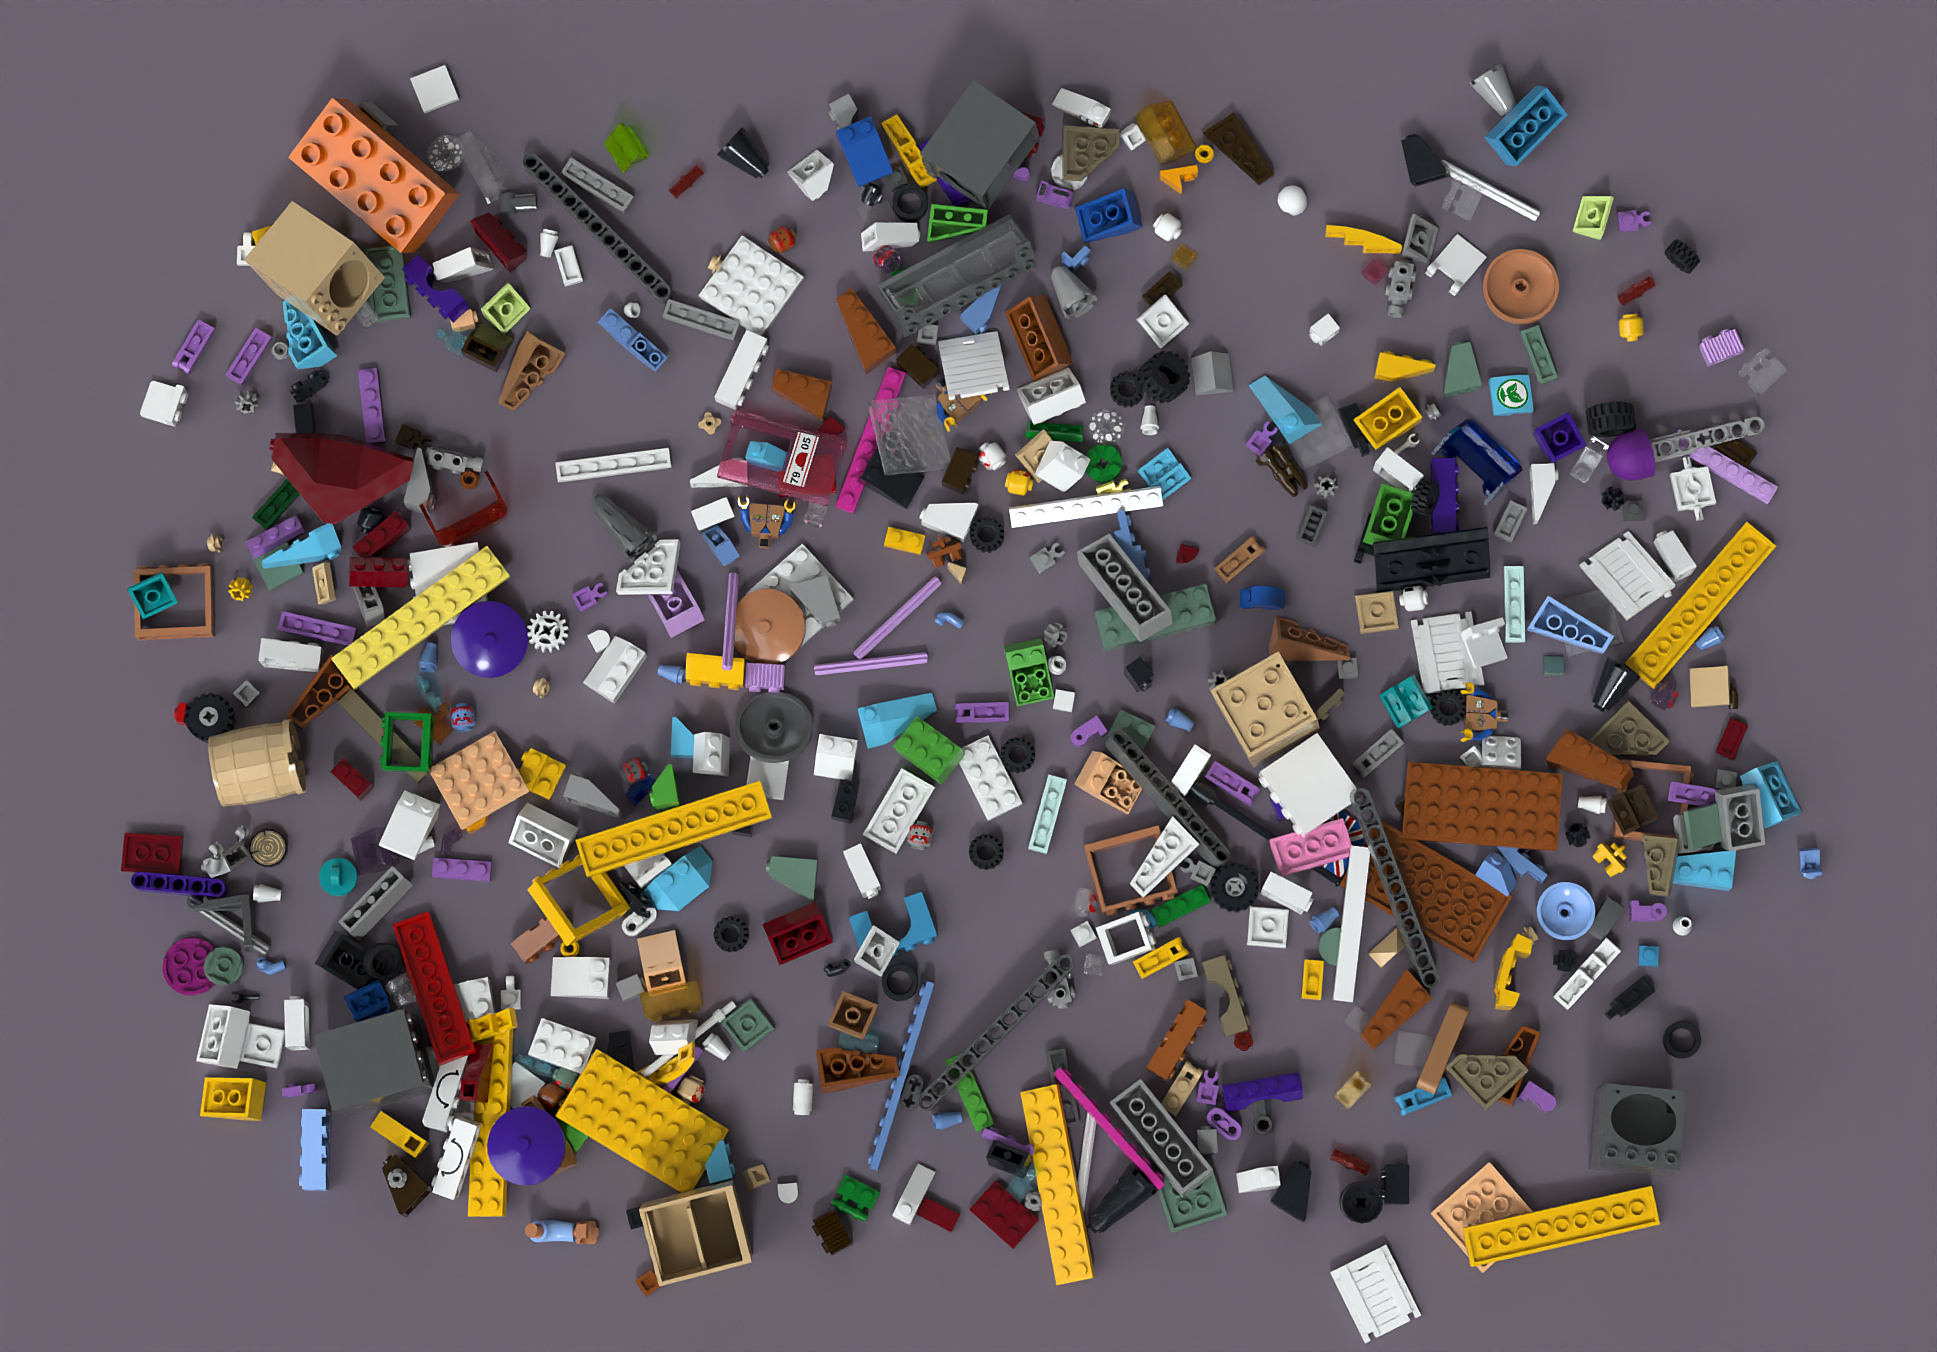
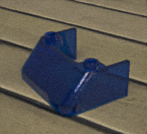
(1482, 456)

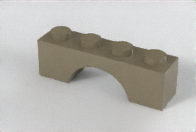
(1218, 972)

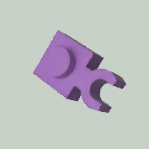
(1630, 220)
(1260, 441)
(586, 598)
(294, 1090)
(1208, 1091)

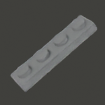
(597, 185)
(701, 320)

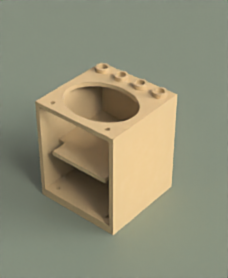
(314, 268)
(1265, 709)
(696, 1232)

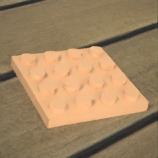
(478, 780)
(1479, 1201)

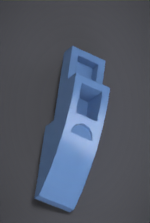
(632, 340)
(1126, 540)
(1521, 863)

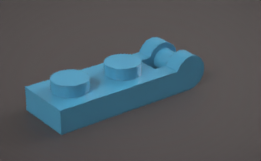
(1422, 1098)

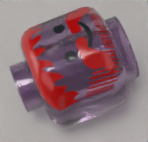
(887, 259)
(1664, 695)

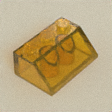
(1165, 132)
(671, 1001)

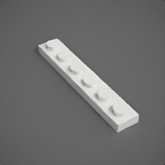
(613, 465)

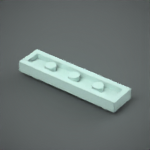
(1514, 604)
(1047, 814)

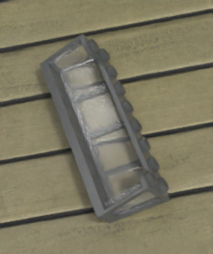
(958, 275)

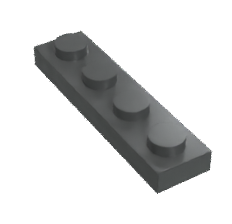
(1056, 1060)

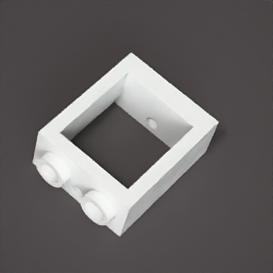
(1397, 471)
(862, 871)
(1287, 893)
(1108, 945)
(297, 1023)

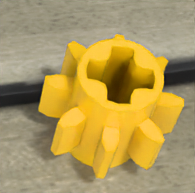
(240, 588)

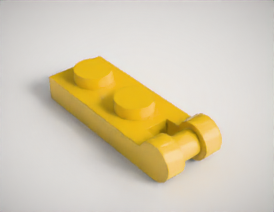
(1160, 958)

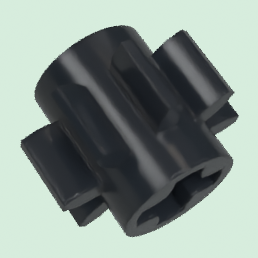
(871, 194)
(1613, 498)
(1577, 835)
(1565, 961)

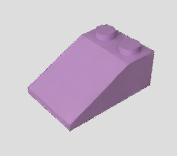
(677, 610)

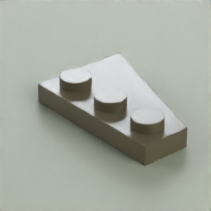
(1661, 863)

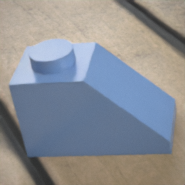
(720, 545)
(1497, 873)

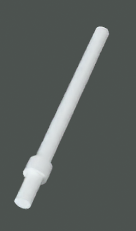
(718, 1016)

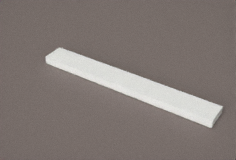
(1351, 924)

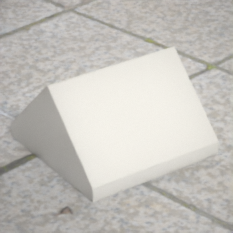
(876, 951)

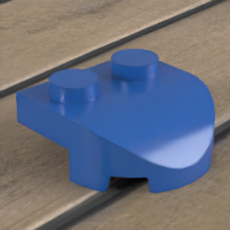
(368, 1002)

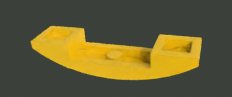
(674, 1067)

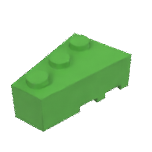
(954, 222)

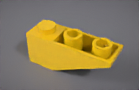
(1396, 368)
(399, 1135)

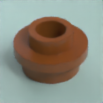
(467, 474)

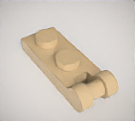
(1181, 1089)

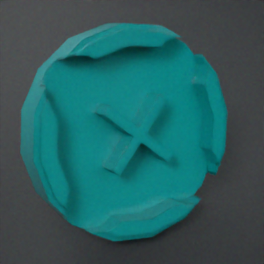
(338, 877)

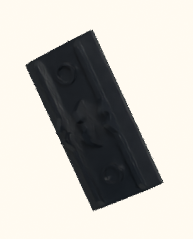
(1432, 559)

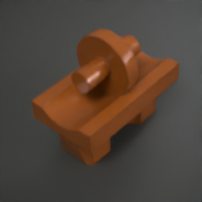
(936, 554)

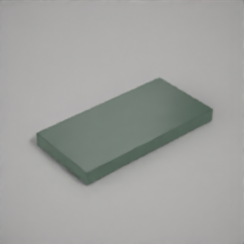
(391, 295)

